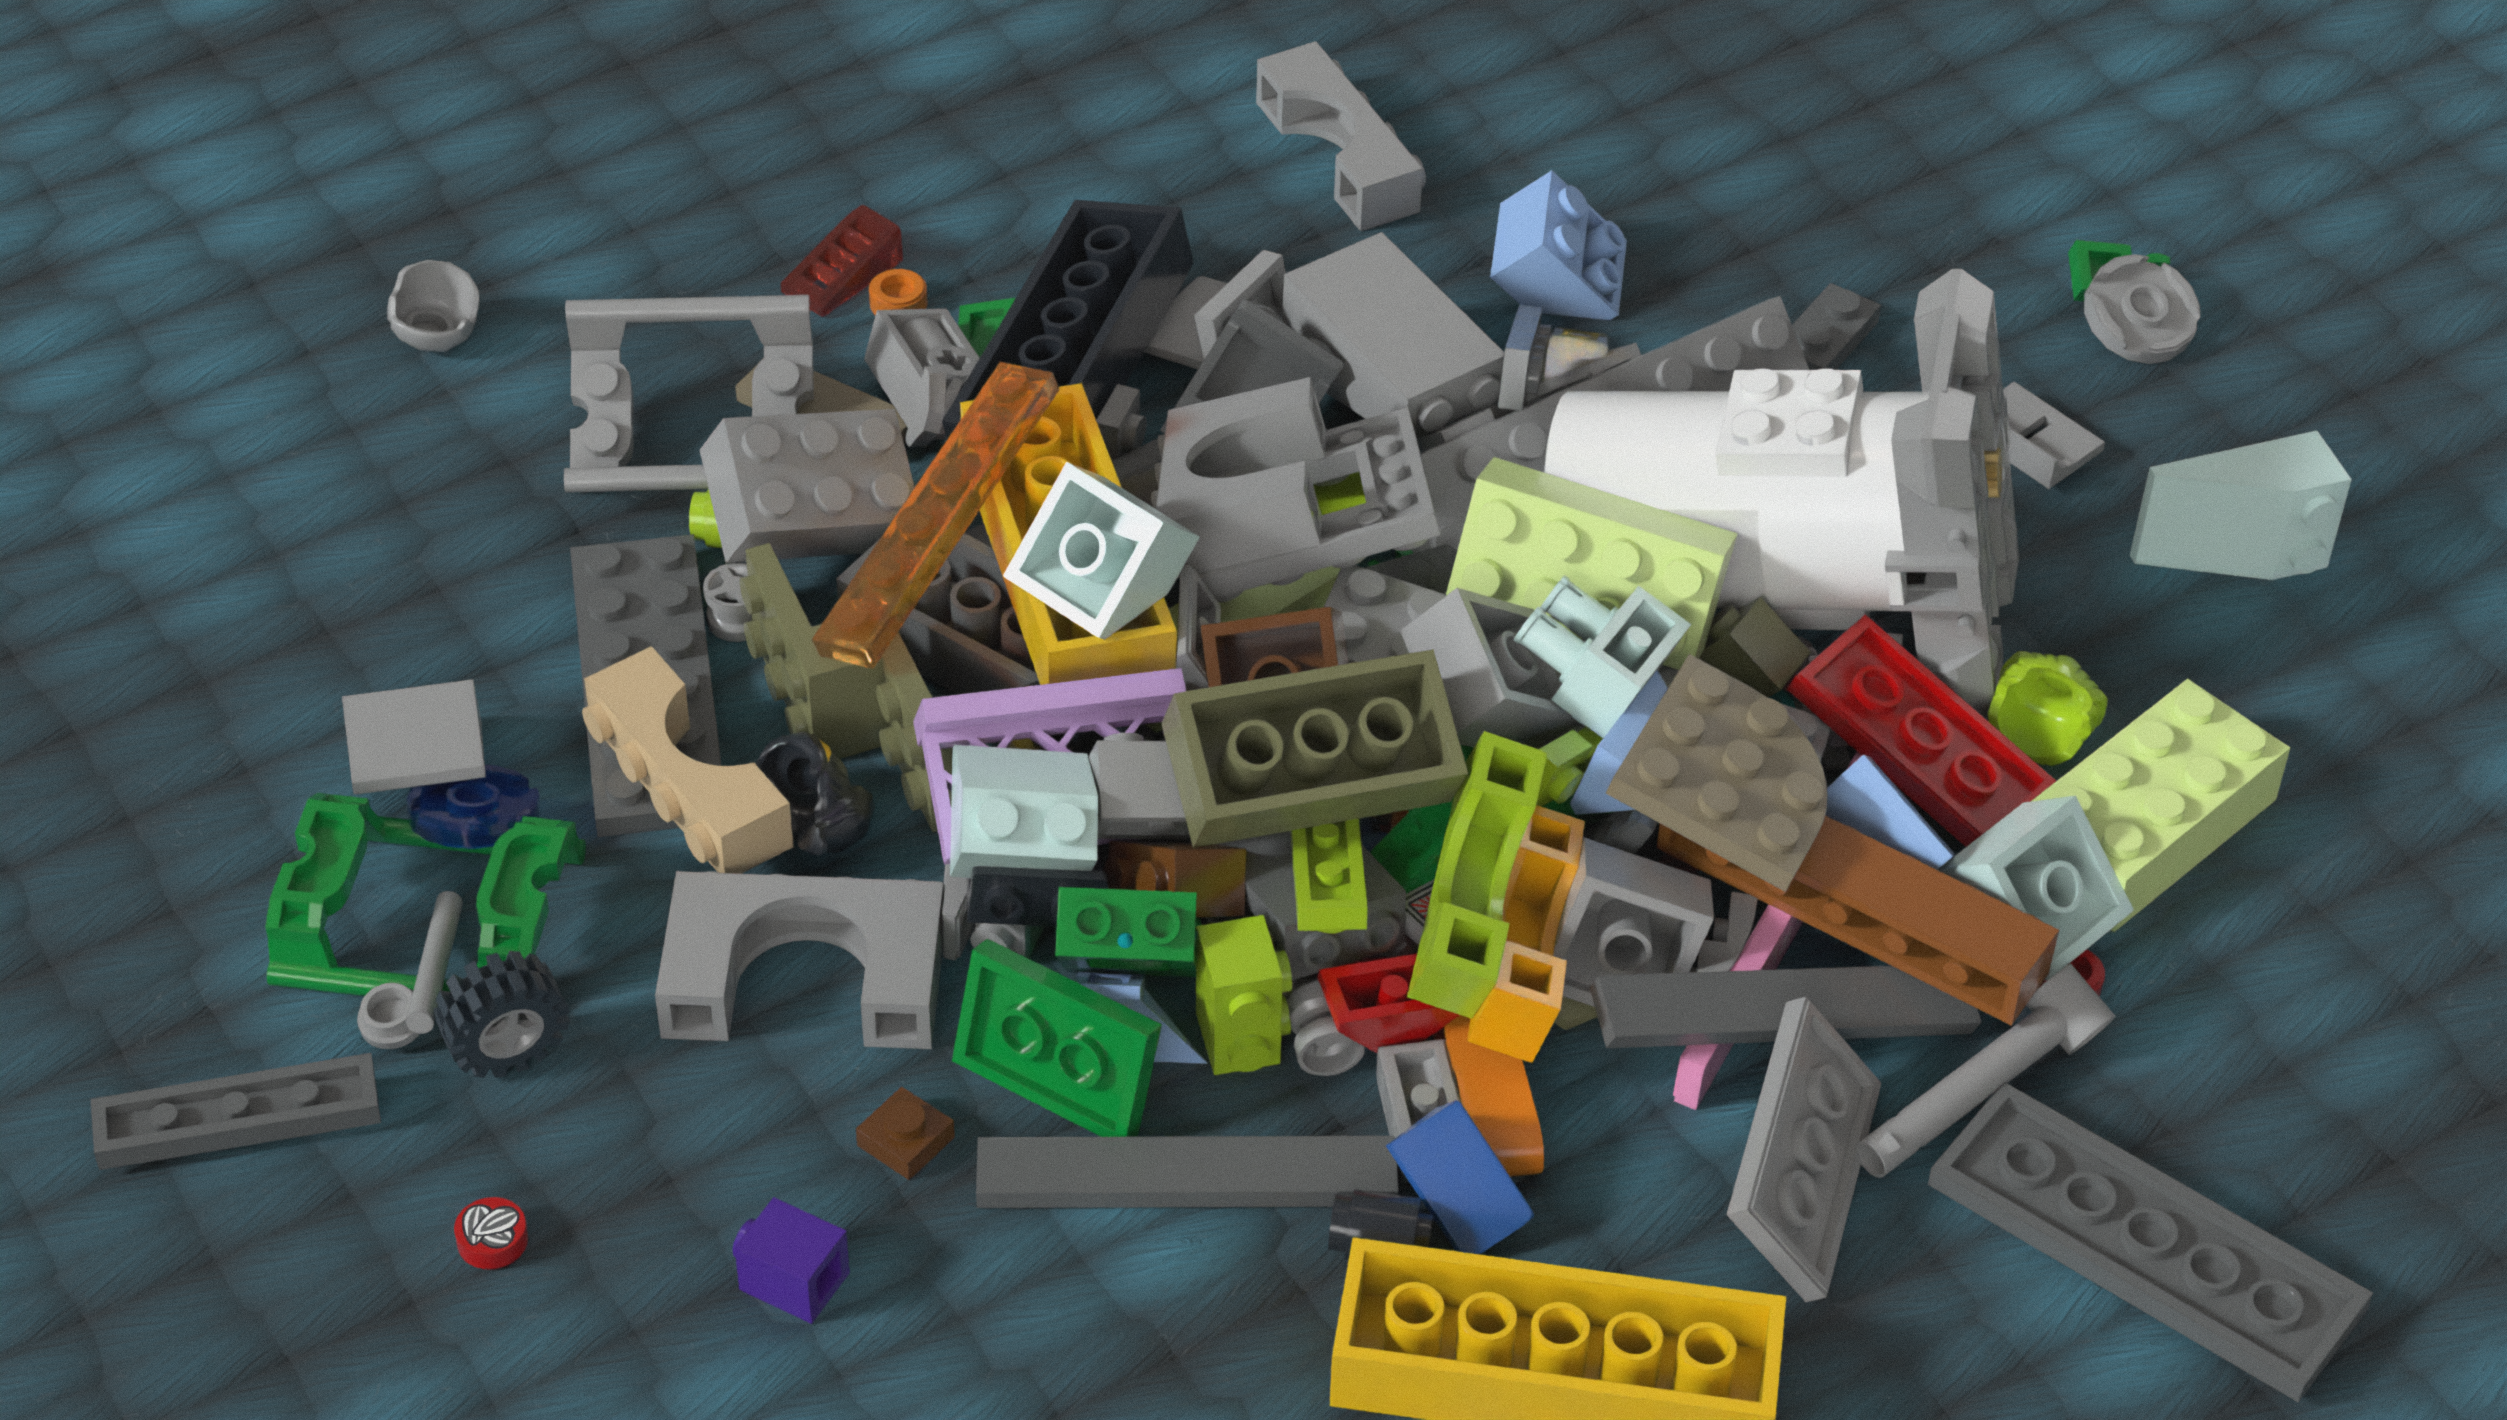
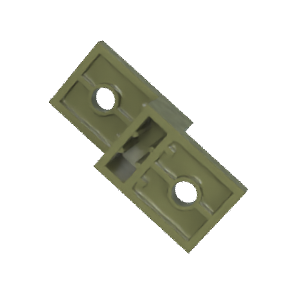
(836, 700)

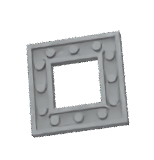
(1395, 513)

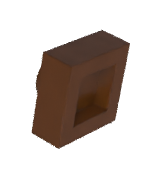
(905, 1133)

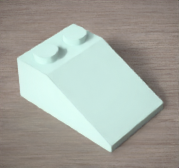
(2244, 510)

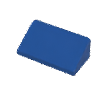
(1460, 1179)

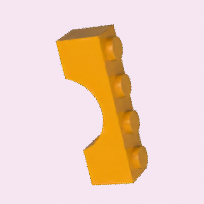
(1530, 977)

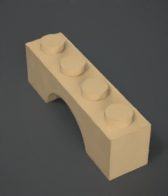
(725, 811)

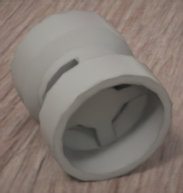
(1318, 1043)

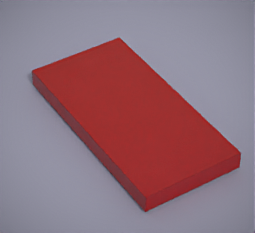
(1918, 731)

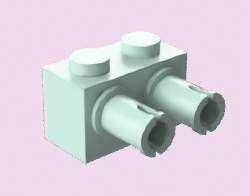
(1618, 654)

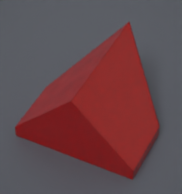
(1373, 1005)

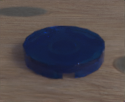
(472, 810)

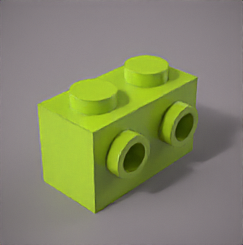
(1241, 994)

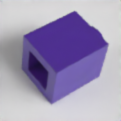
(791, 1259)

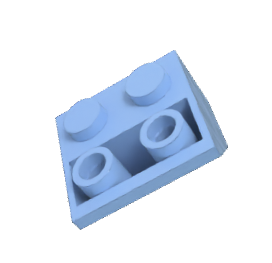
(1558, 252)

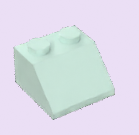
(1099, 552)
(1022, 810)
(2048, 866)

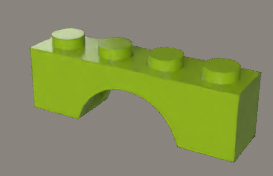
(1464, 917)

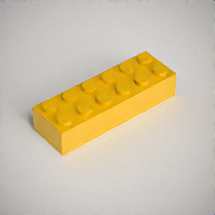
(1055, 643)
(1546, 1341)

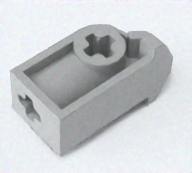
(920, 366)

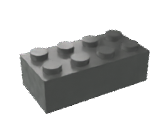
(964, 624)

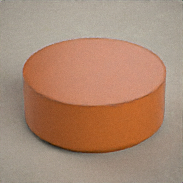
(897, 291)

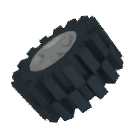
(501, 1014)

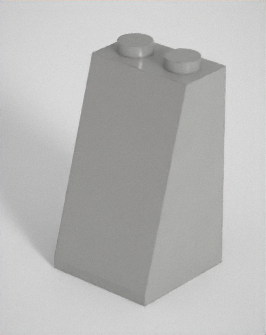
(1394, 335)

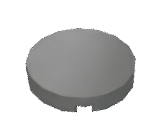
(2141, 309)

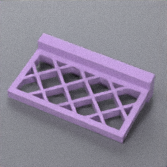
(1035, 714)

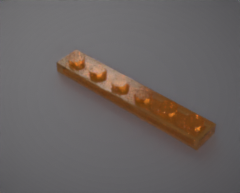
(935, 515)

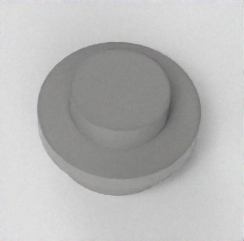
(384, 1016)

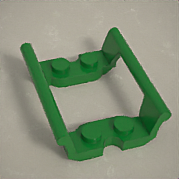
(335, 839)

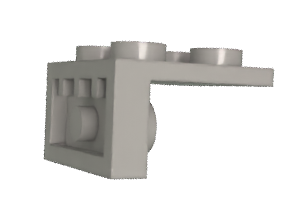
(1208, 304)

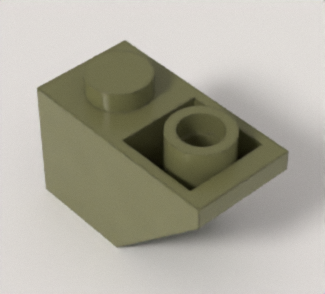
(1754, 647)

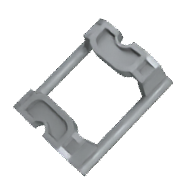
(605, 390)

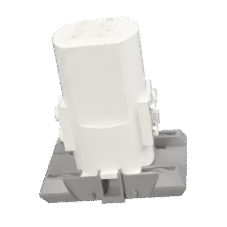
(1838, 489)

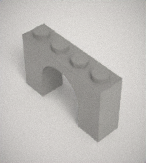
(1242, 474)
(730, 919)

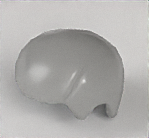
(433, 305)

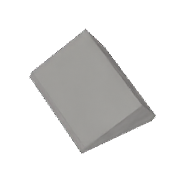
(414, 736)

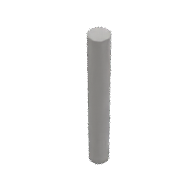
(434, 962)

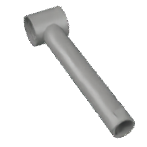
(2062, 1013)

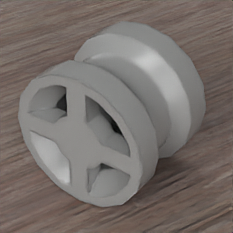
(726, 607)

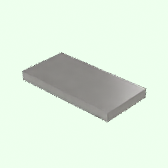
(1802, 1150)

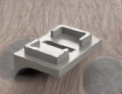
(2056, 448)

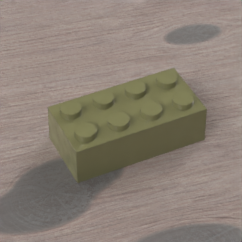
(1313, 748)

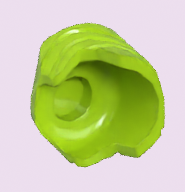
(2046, 705)

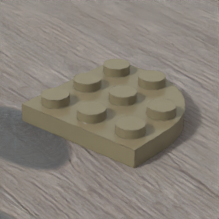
(1727, 773)

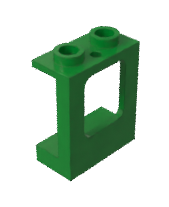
(1158, 921)

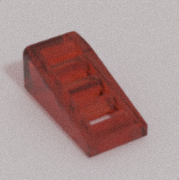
(859, 233)

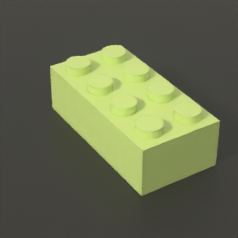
(1537, 527)
(2174, 788)

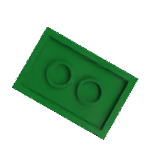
(1055, 1042)

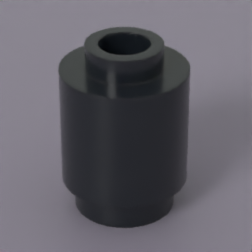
(1378, 1218)

